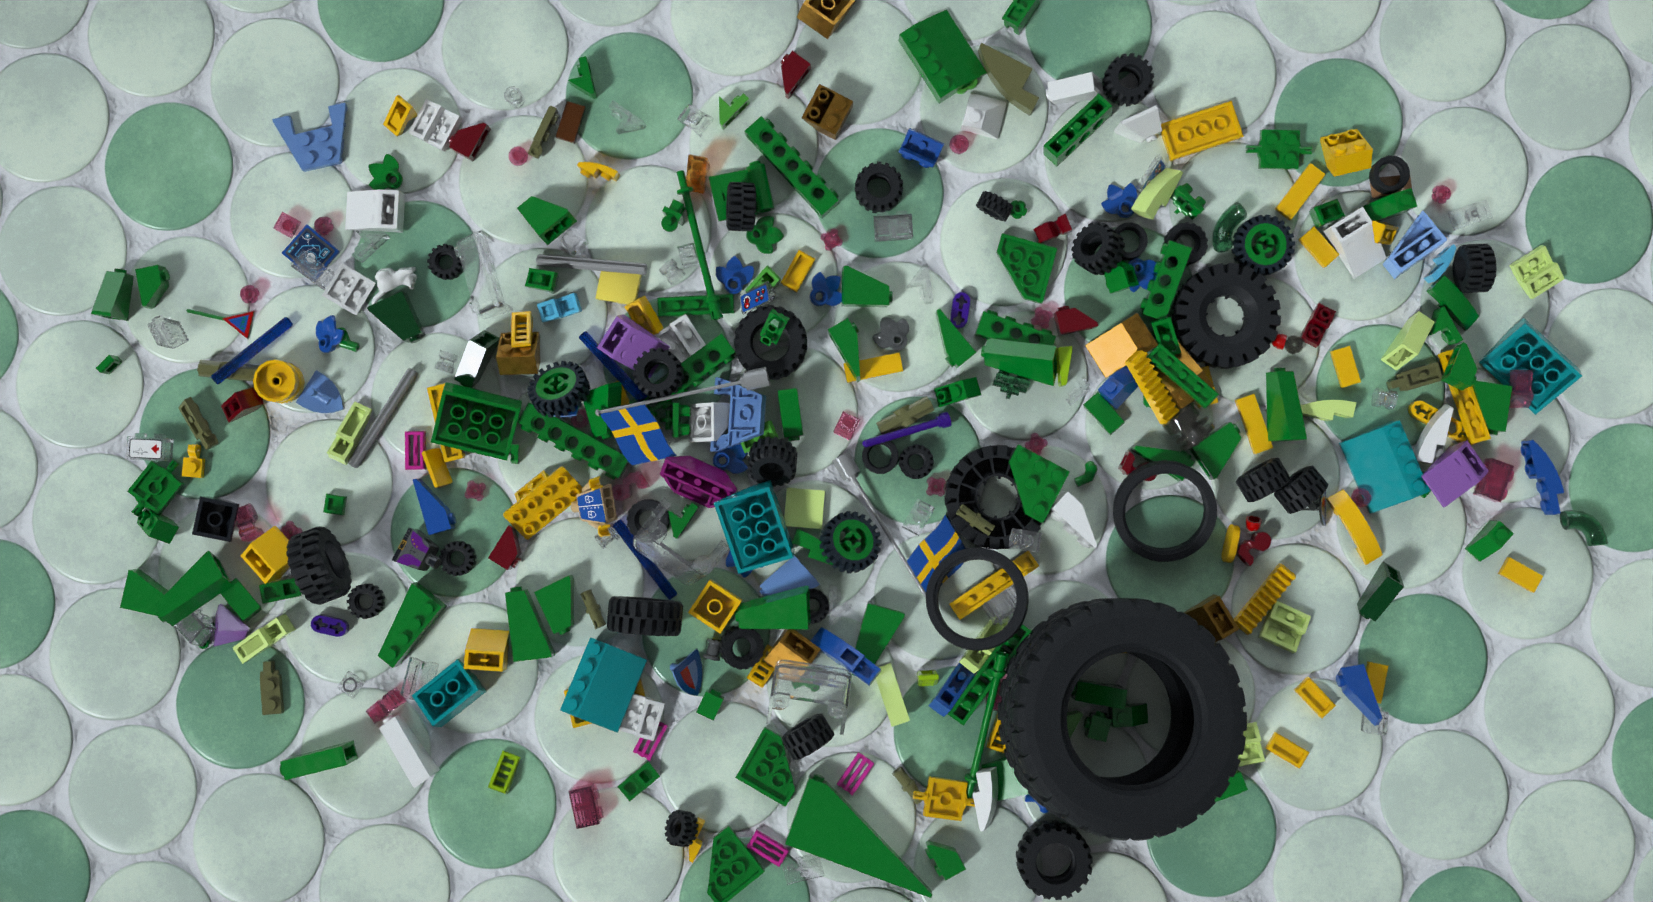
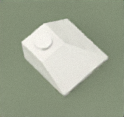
(983, 116)
(1142, 126)
(708, 421)

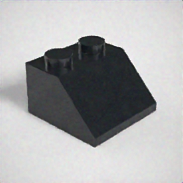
(215, 518)

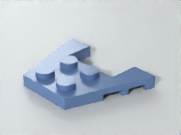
(316, 147)
(745, 415)

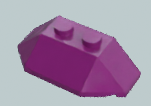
(696, 480)

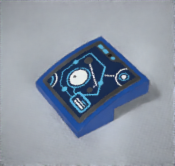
(312, 243)

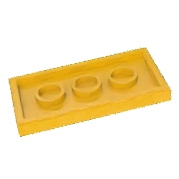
(1201, 131)

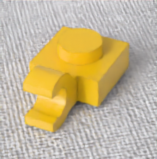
(193, 465)

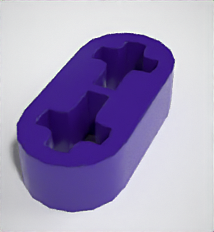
(964, 311)
(328, 630)

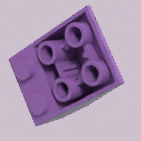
(627, 341)
(1454, 473)

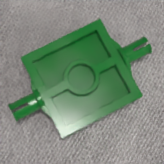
(1279, 149)
(155, 487)

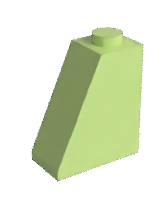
(1408, 341)

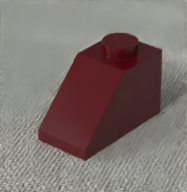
(794, 70)
(469, 140)
(1072, 321)
(241, 404)
(507, 549)

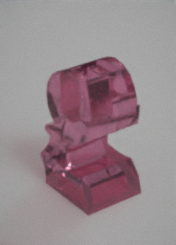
(624, 490)
(246, 522)
(383, 707)

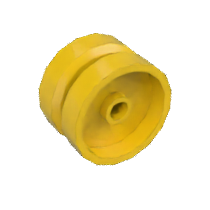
(278, 381)

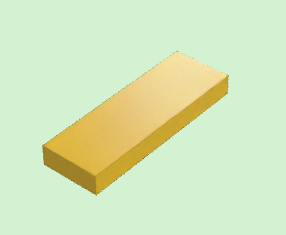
(1300, 191)
(876, 367)
(1253, 423)

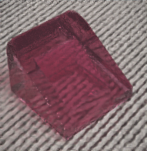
(846, 425)

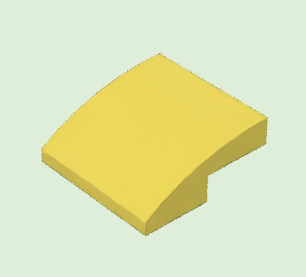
(618, 287)

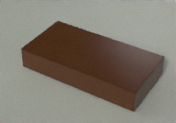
(570, 122)

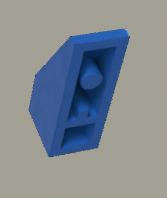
(1118, 387)
(435, 513)
(951, 690)
(1359, 691)

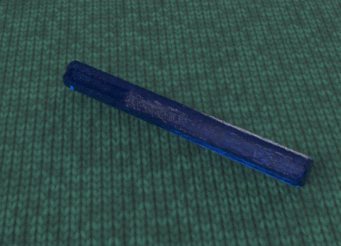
(250, 351)
(612, 366)
(649, 566)

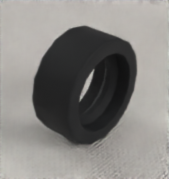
(1402, 167)
(1142, 238)
(880, 470)

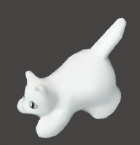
(389, 279)

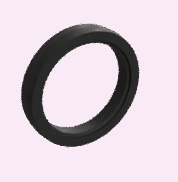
(1182, 550)
(937, 578)

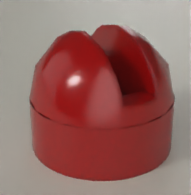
(1279, 341)
(1253, 523)

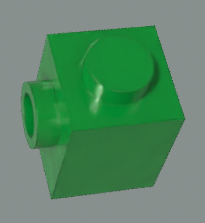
(710, 704)
(1097, 726)

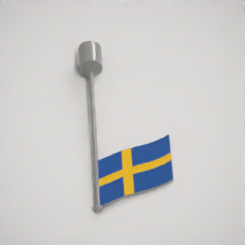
(639, 431)
(930, 552)

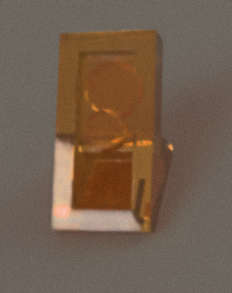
(697, 173)

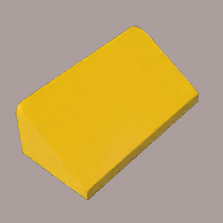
(1384, 232)
(644, 315)
(437, 467)

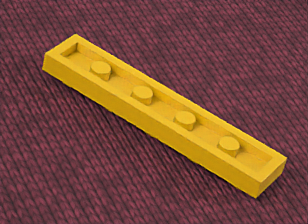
(1467, 408)
(991, 586)

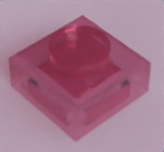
(287, 225)

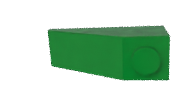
(846, 341)
(954, 344)
(1156, 454)

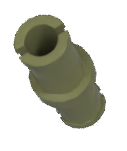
(975, 519)
(593, 609)
(907, 783)

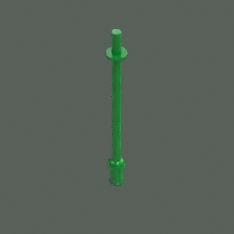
(712, 299)
(998, 672)

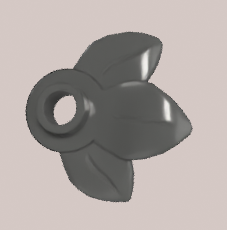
(890, 331)

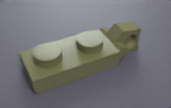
(543, 134)
(1416, 377)
(197, 423)
(271, 689)

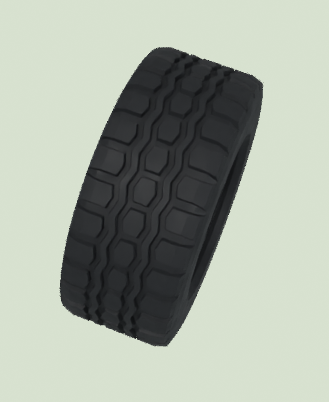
(1202, 732)

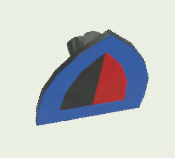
(1321, 507)

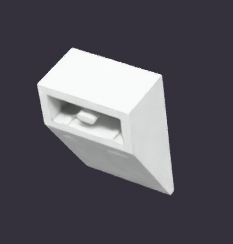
(375, 210)
(1355, 242)
(1073, 516)

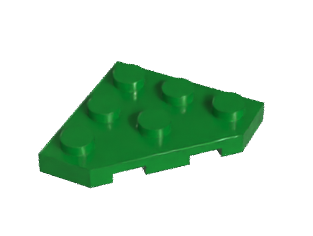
(1027, 265)
(1036, 481)
(768, 768)
(731, 866)

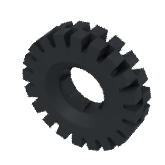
(1257, 307)
(963, 489)

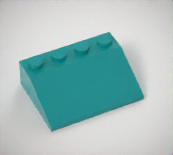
(1528, 349)
(1384, 466)
(754, 527)
(603, 685)

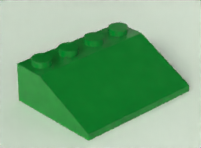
(941, 55)
(476, 421)

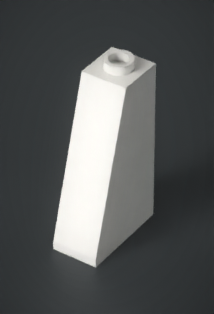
(408, 750)

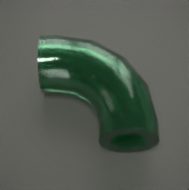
(1225, 226)
(1585, 523)

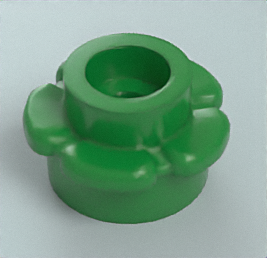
(1022, 206)

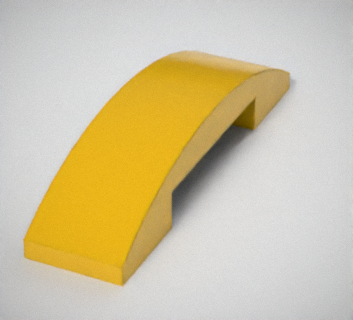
(1356, 526)

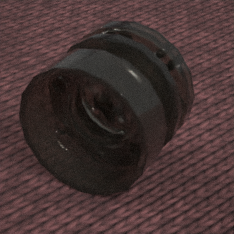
(1189, 426)

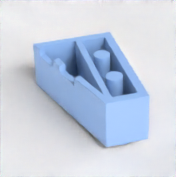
(1415, 245)

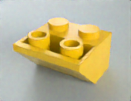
(1346, 152)
(268, 555)
(487, 650)

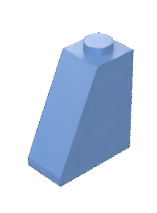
(787, 577)

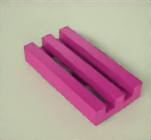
(415, 450)
(642, 753)
(846, 787)
(754, 839)

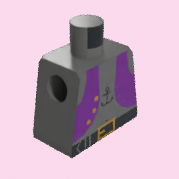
(417, 551)

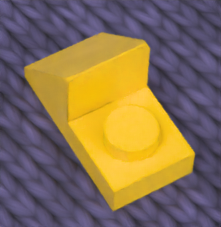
(399, 116)

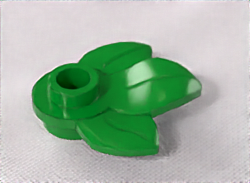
(384, 173)
(767, 235)

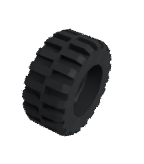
(744, 343)
(318, 565)
(644, 616)
(1054, 885)

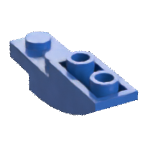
(1548, 483)
(846, 656)

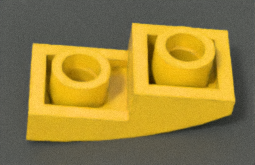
(593, 169)

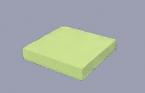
(804, 508)

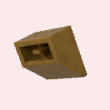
(827, 111)
(518, 359)
(1214, 617)
(792, 647)

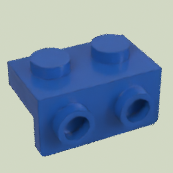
(921, 148)

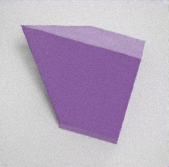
(228, 627)

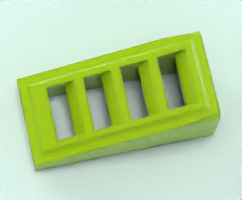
(1063, 364)
(927, 678)
(492, 784)

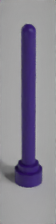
(942, 420)

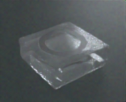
(350, 684)

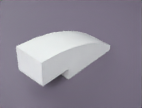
(1433, 434)
(986, 796)

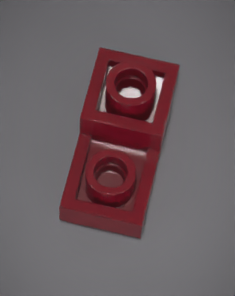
(1317, 325)

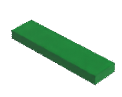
(692, 305)
(1182, 376)

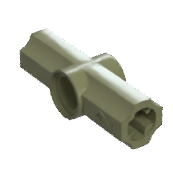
(244, 373)
(905, 416)

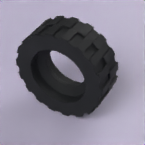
(1193, 231)
(640, 507)
(749, 659)

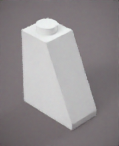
(1074, 89)

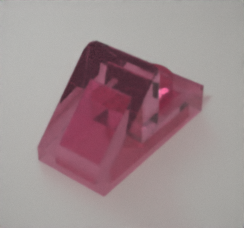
(1521, 388)

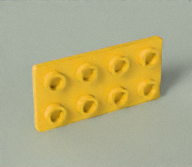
(542, 501)

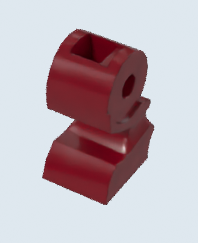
(1052, 230)
(1126, 465)
(1259, 541)

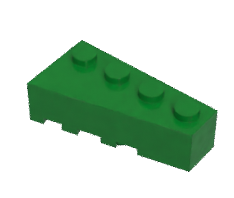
(412, 621)

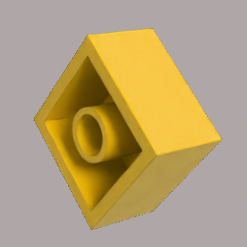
(715, 606)

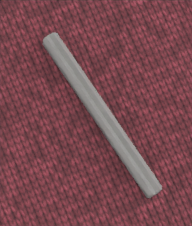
(591, 264)
(382, 418)

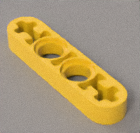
(1420, 417)

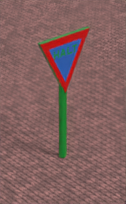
(240, 322)

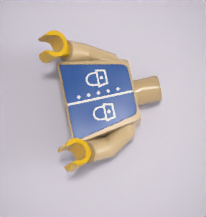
(596, 506)

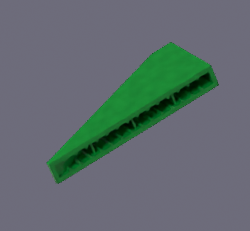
(836, 832)

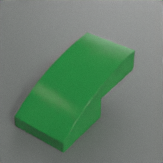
(1104, 413)
(279, 590)
(638, 781)

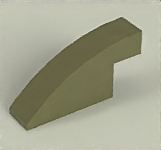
(1008, 77)

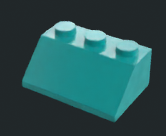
(448, 694)

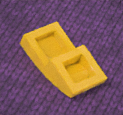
(697, 843)

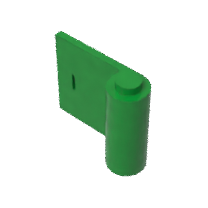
(755, 174)

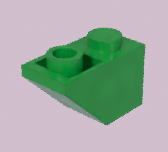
(1121, 278)
(957, 391)
(157, 525)
(946, 858)

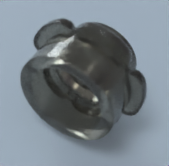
(1290, 348)

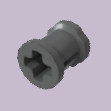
(713, 650)

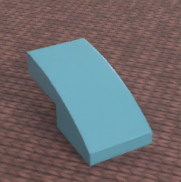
(1442, 261)
(559, 308)

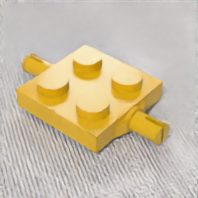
(944, 798)

